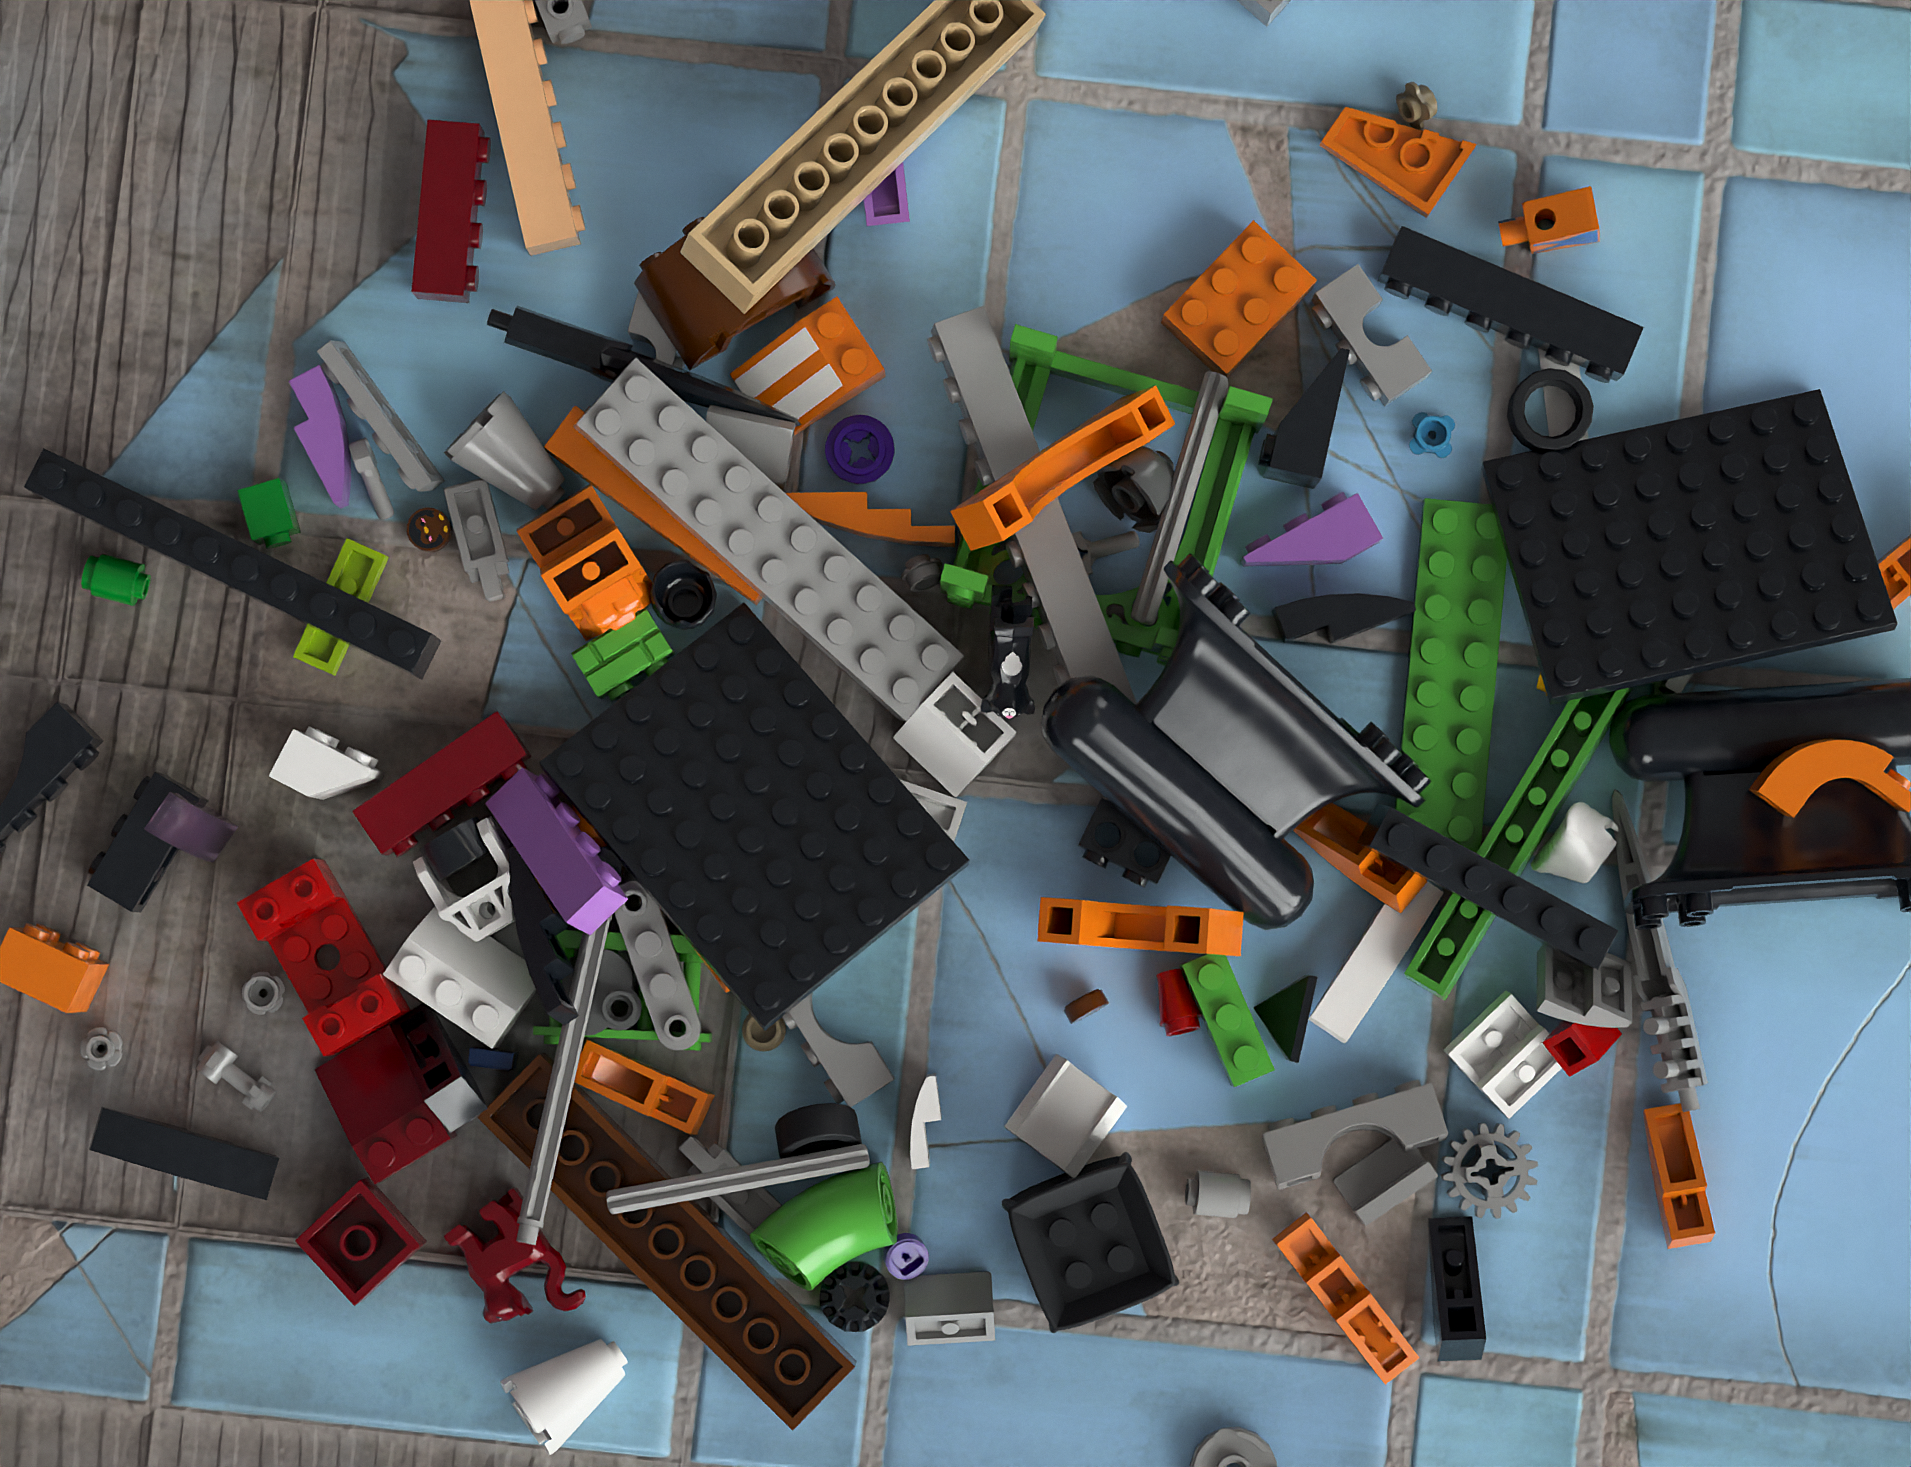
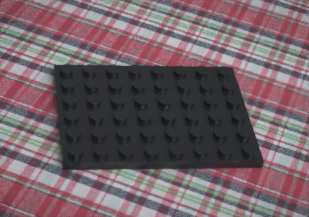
(1687, 546)
(754, 815)

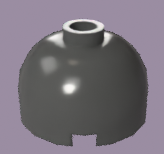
(1137, 486)

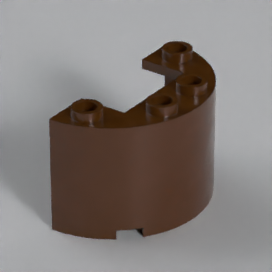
(700, 316)

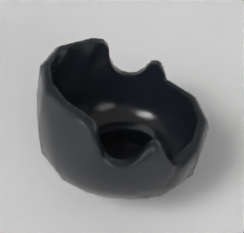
(683, 595)

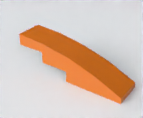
(851, 514)
(1345, 1298)

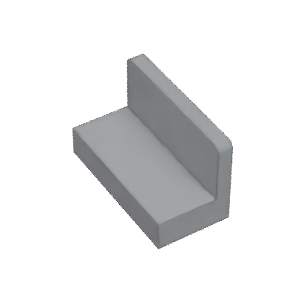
(1383, 1180)
(949, 1308)

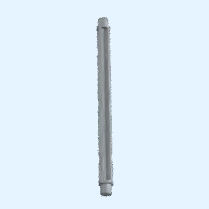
(561, 1086)

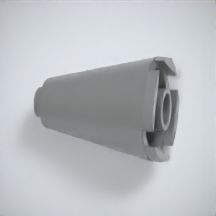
(508, 455)

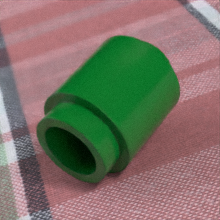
(115, 579)

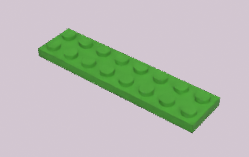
(1454, 665)

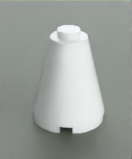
(565, 1390)

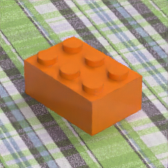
(1238, 300)

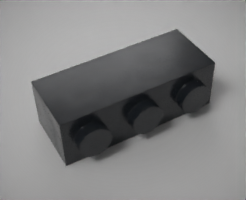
(136, 857)

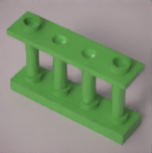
(645, 1029)

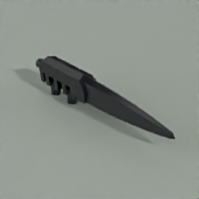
(609, 357)

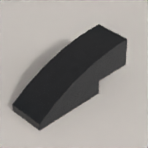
(1338, 614)

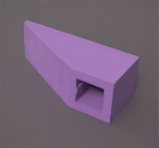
(1327, 538)

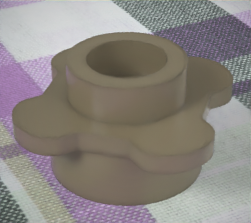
(1416, 104)

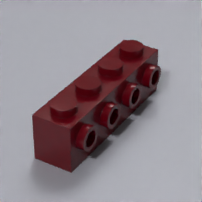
(449, 211)
(441, 785)

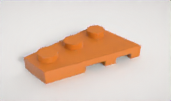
(1398, 158)

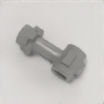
(218, 1063)

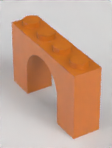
(1140, 926)

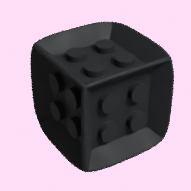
(1090, 1243)

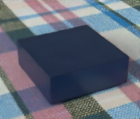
(493, 1058)

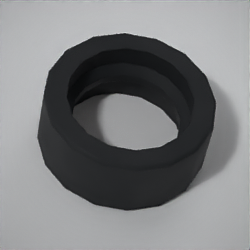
(1556, 378)
(816, 1129)

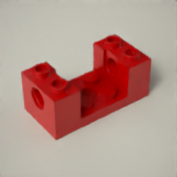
(299, 918)

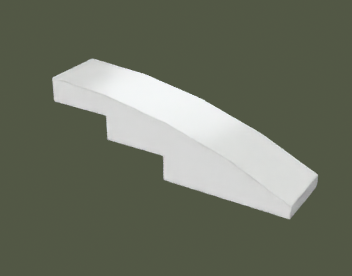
(1372, 964)

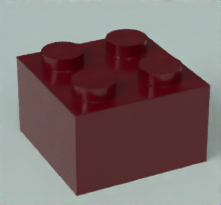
(360, 1241)

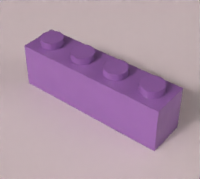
(557, 850)

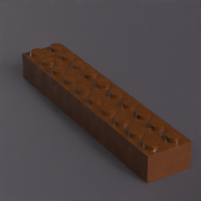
(677, 1251)

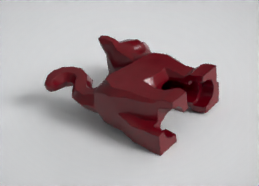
(502, 1257)

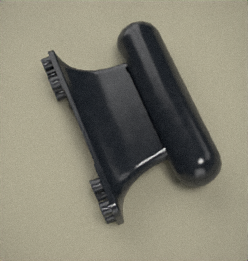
(1224, 755)
(1733, 841)

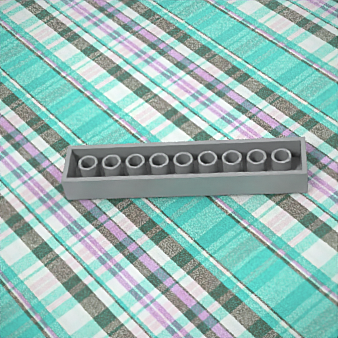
(768, 540)

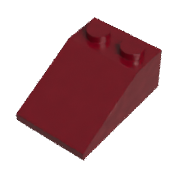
(381, 1105)

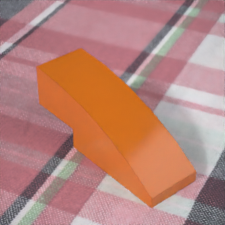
(1335, 837)
(642, 1087)
(1678, 1176)

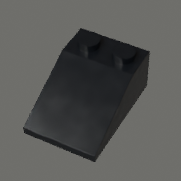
(1302, 438)

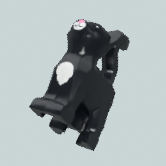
(1009, 654)

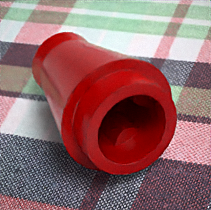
(1176, 1004)

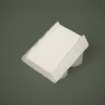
(1065, 1116)

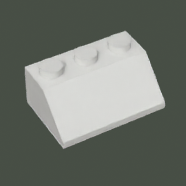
(466, 981)

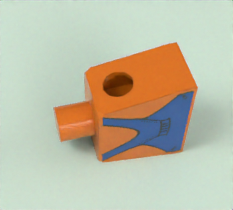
(1573, 219)

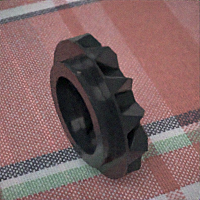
(854, 1318)

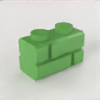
(623, 655)

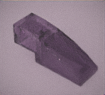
(191, 827)

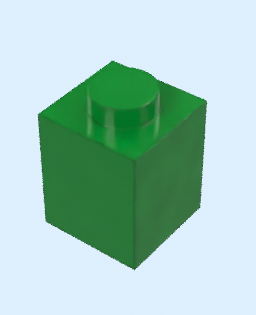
(269, 513)

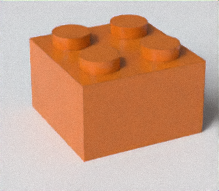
(50, 970)

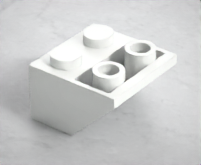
(953, 735)
(319, 769)

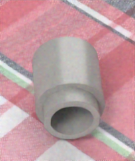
(1218, 1194)

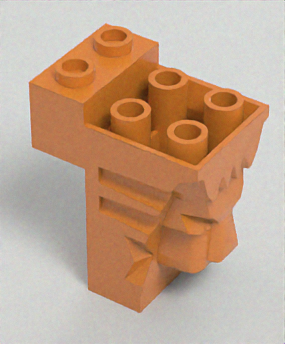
(587, 563)

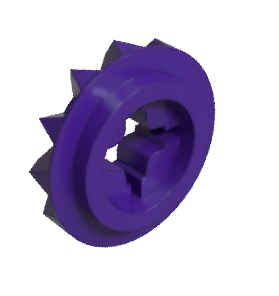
(856, 429)

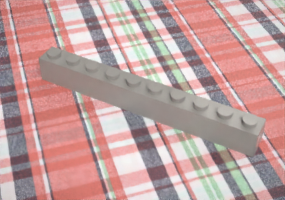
(1045, 546)

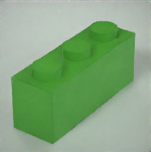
(1227, 1018)

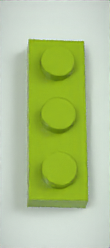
(357, 574)

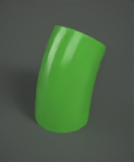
(829, 1225)

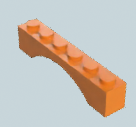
(1028, 488)

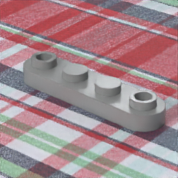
(658, 969)

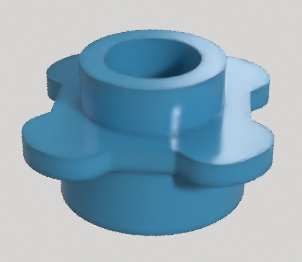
(1441, 426)

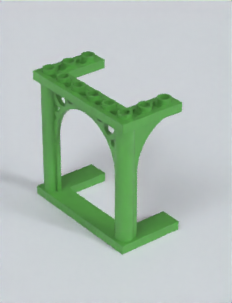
(1240, 416)

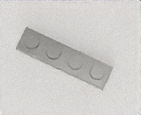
(370, 404)

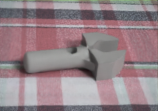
(367, 465)
(1104, 547)

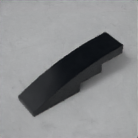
(537, 929)
(183, 1153)

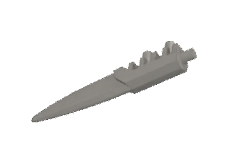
(1658, 979)

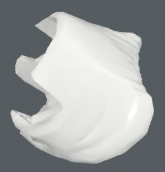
(1577, 845)

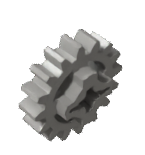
(1491, 1190)

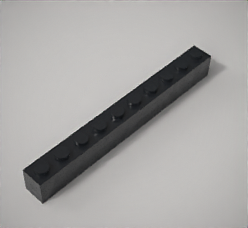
(233, 564)

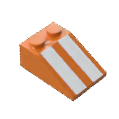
(812, 366)

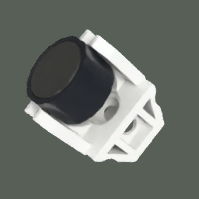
(453, 853)

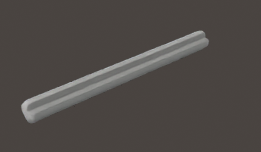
(1181, 496)
(737, 1179)

